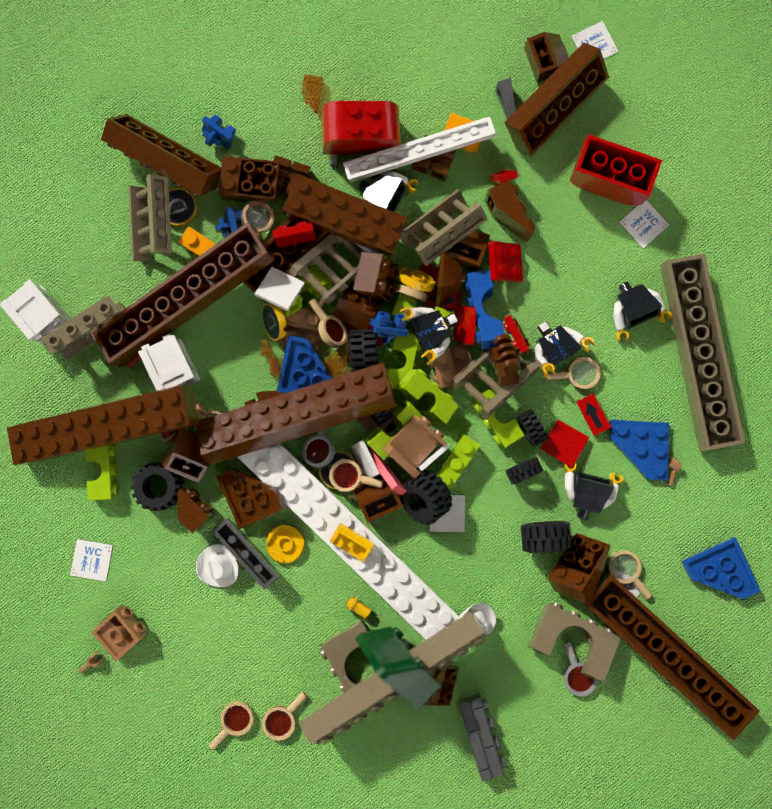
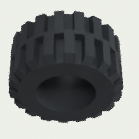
(363, 349)
(142, 491)
(426, 498)
(546, 536)

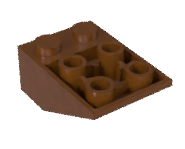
(248, 179)
(509, 211)
(580, 568)

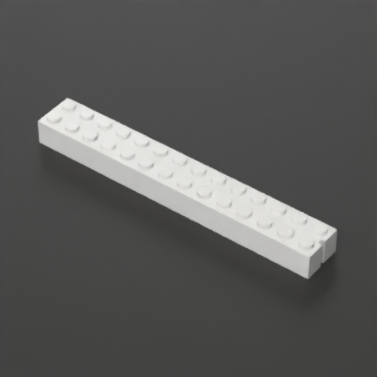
(325, 512)

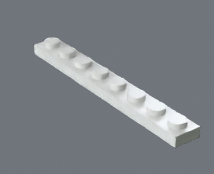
(419, 149)

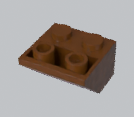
(545, 54)
(470, 249)
(376, 276)
(357, 308)
(184, 456)
(377, 501)
(192, 510)
(447, 679)

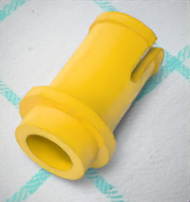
(358, 607)

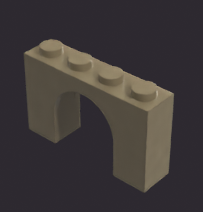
(601, 641)
(337, 649)

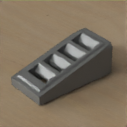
(505, 95)

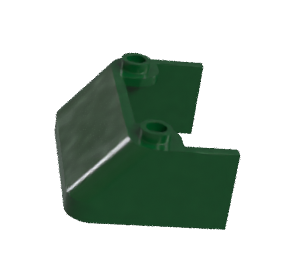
(393, 663)

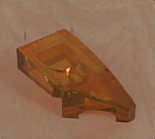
(312, 90)
(267, 352)
(338, 359)

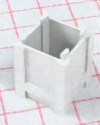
(34, 311)
(169, 363)

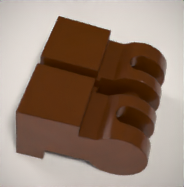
(439, 165)
(288, 171)
(505, 361)

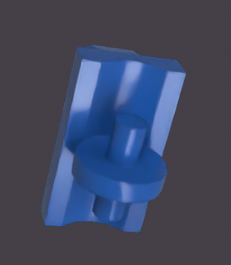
(215, 134)
(231, 218)
(389, 329)

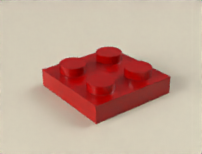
(298, 234)
(505, 262)
(513, 327)

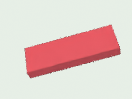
(387, 473)

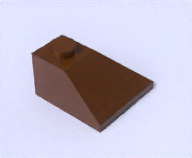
(448, 278)

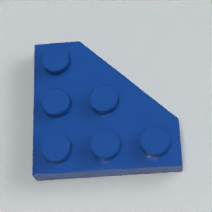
(301, 366)
(643, 445)
(723, 569)

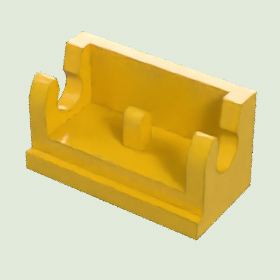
(352, 542)

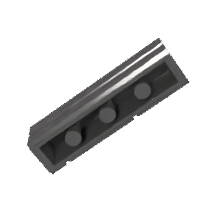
(246, 553)
(480, 736)

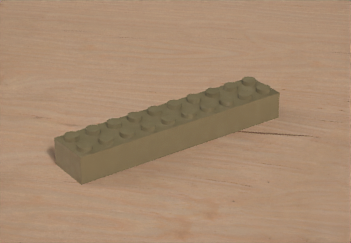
(702, 352)
(374, 692)

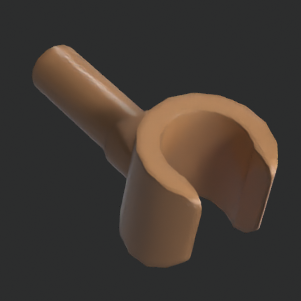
(675, 465)
(92, 661)

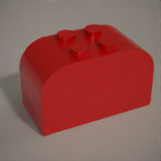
(359, 127)
(615, 171)

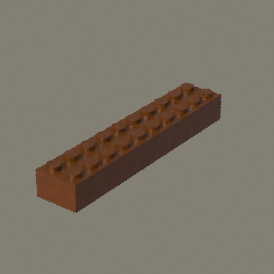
(183, 295)
(295, 414)
(103, 425)
(671, 657)

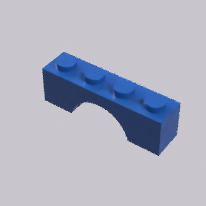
(480, 288)

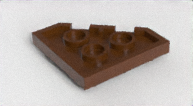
(249, 497)

